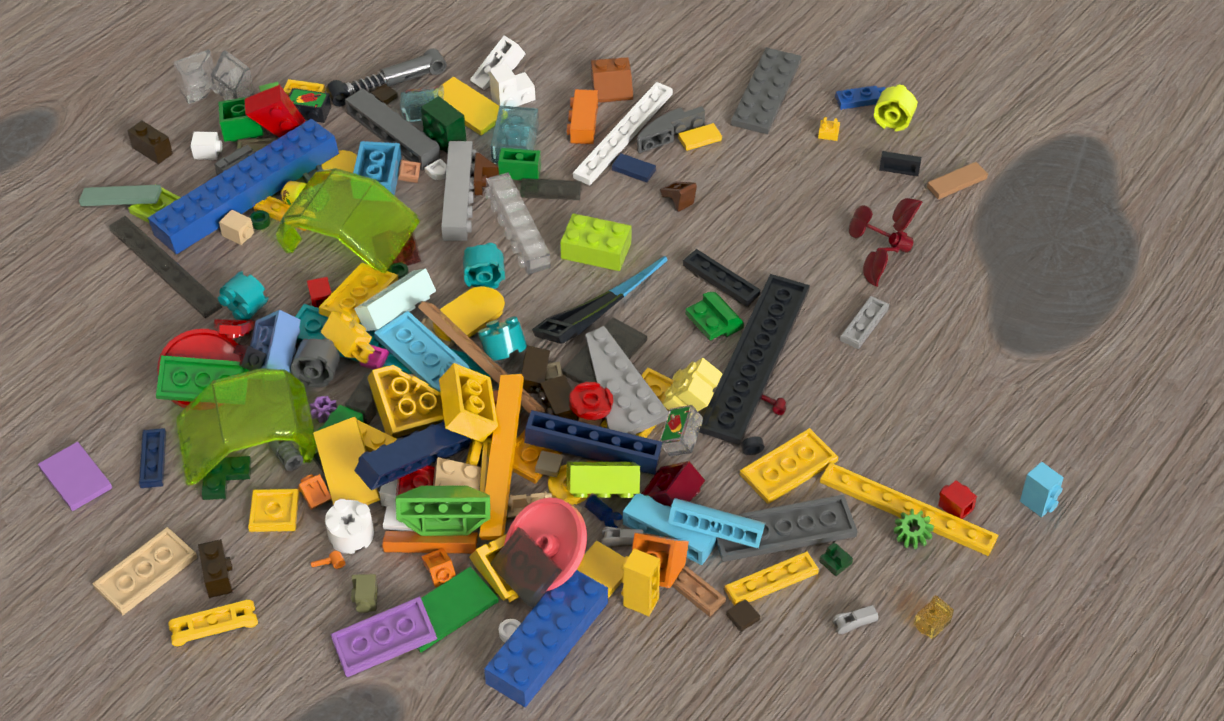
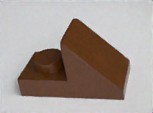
(483, 169)
(681, 192)

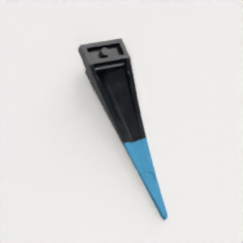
(574, 321)

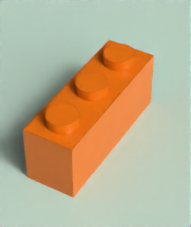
(583, 116)

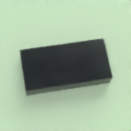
(900, 163)

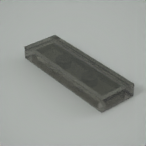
(550, 189)

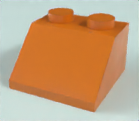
(669, 550)

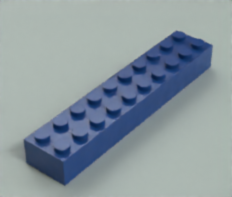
(243, 185)

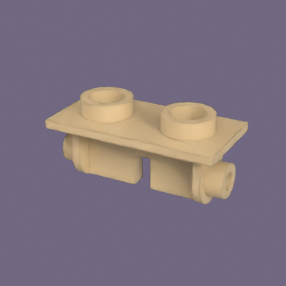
(519, 502)

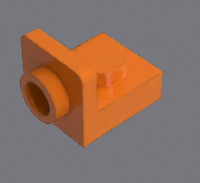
(314, 491)
(439, 566)

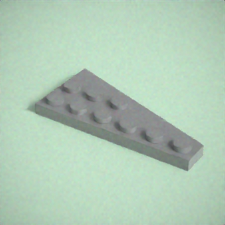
(634, 402)

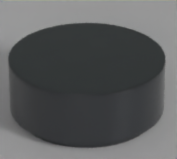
(752, 445)

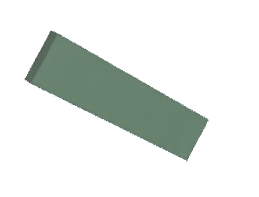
(120, 195)

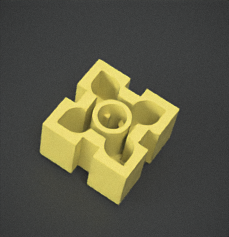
(692, 386)

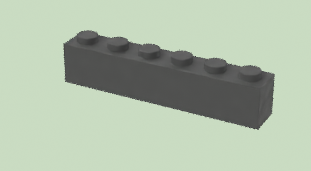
(392, 128)

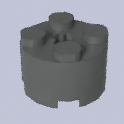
(316, 362)

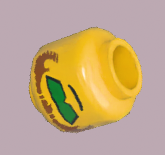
(291, 191)

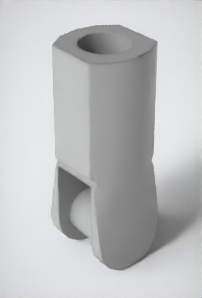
(618, 536)
(858, 618)

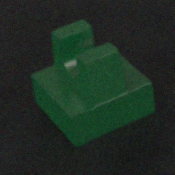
(835, 559)

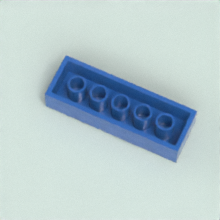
(545, 638)

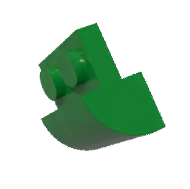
(714, 316)

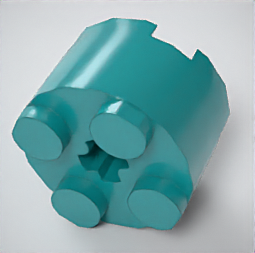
(483, 266)
(242, 296)
(502, 338)

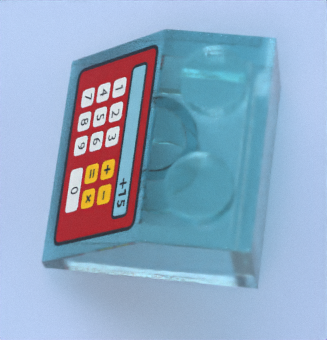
(413, 99)

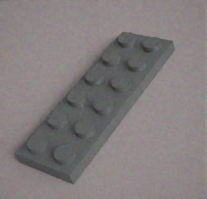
(766, 91)
(795, 527)

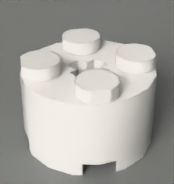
(349, 526)

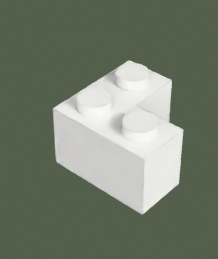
(510, 88)

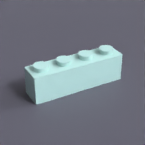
(395, 300)

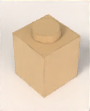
(236, 227)

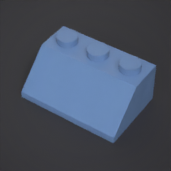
(277, 338)

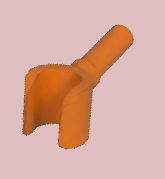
(335, 558)

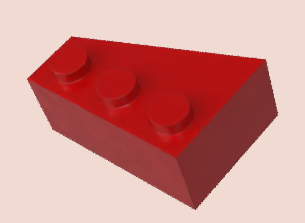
(274, 111)

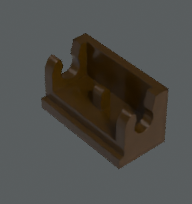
(534, 368)

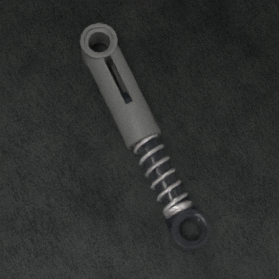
(430, 62)

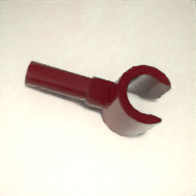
(778, 405)

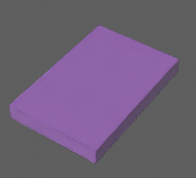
(75, 476)

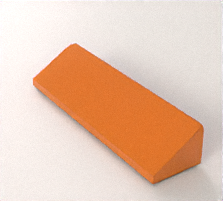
(414, 543)

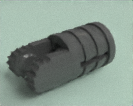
(286, 454)

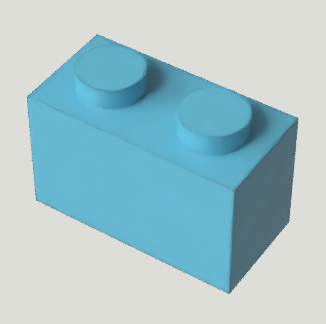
(1042, 489)

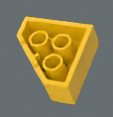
(404, 401)

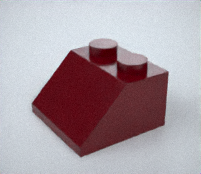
(674, 481)

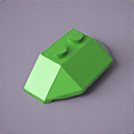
(443, 510)

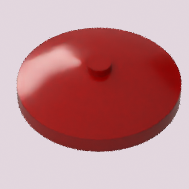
(202, 345)

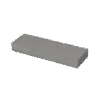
(864, 322)

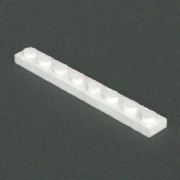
(622, 133)

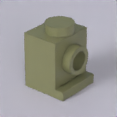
(365, 592)

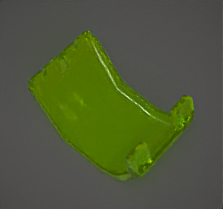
(354, 212)
(243, 414)

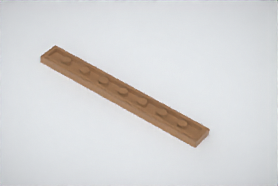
(474, 351)

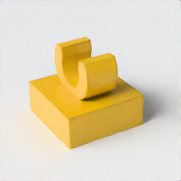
(829, 129)

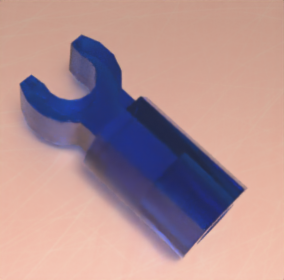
(602, 511)

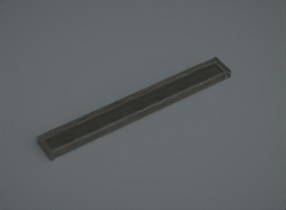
(165, 267)

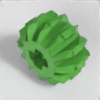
(916, 537)

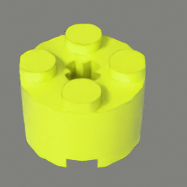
(895, 108)

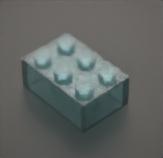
(514, 129)

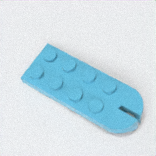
(418, 349)

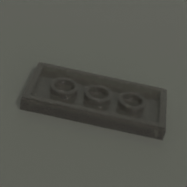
(629, 339)

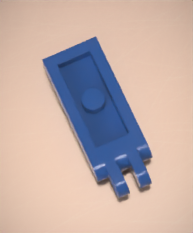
(858, 97)

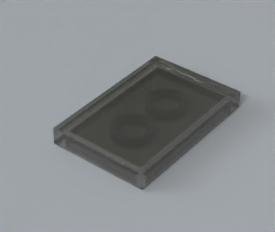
(525, 567)

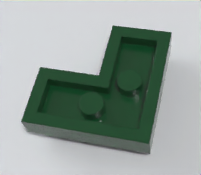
(227, 469)

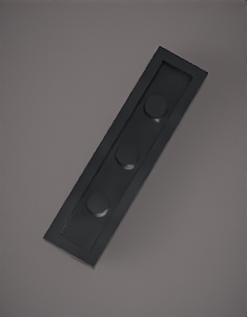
(721, 277)

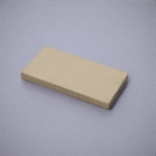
(145, 571)

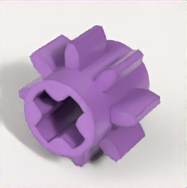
(322, 408)

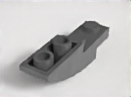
(664, 128)

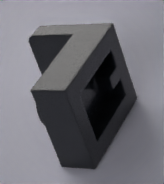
(250, 357)

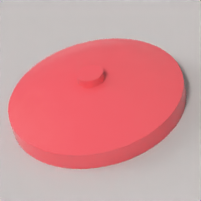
(557, 530)

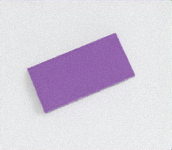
(383, 636)

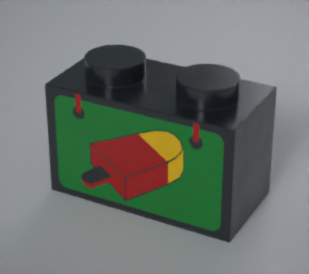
(311, 104)

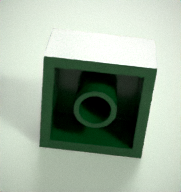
(443, 122)

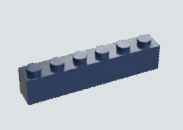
(591, 441)
(409, 454)

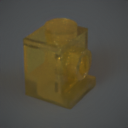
(933, 617)

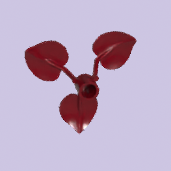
(902, 216)

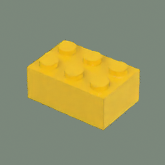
(468, 402)

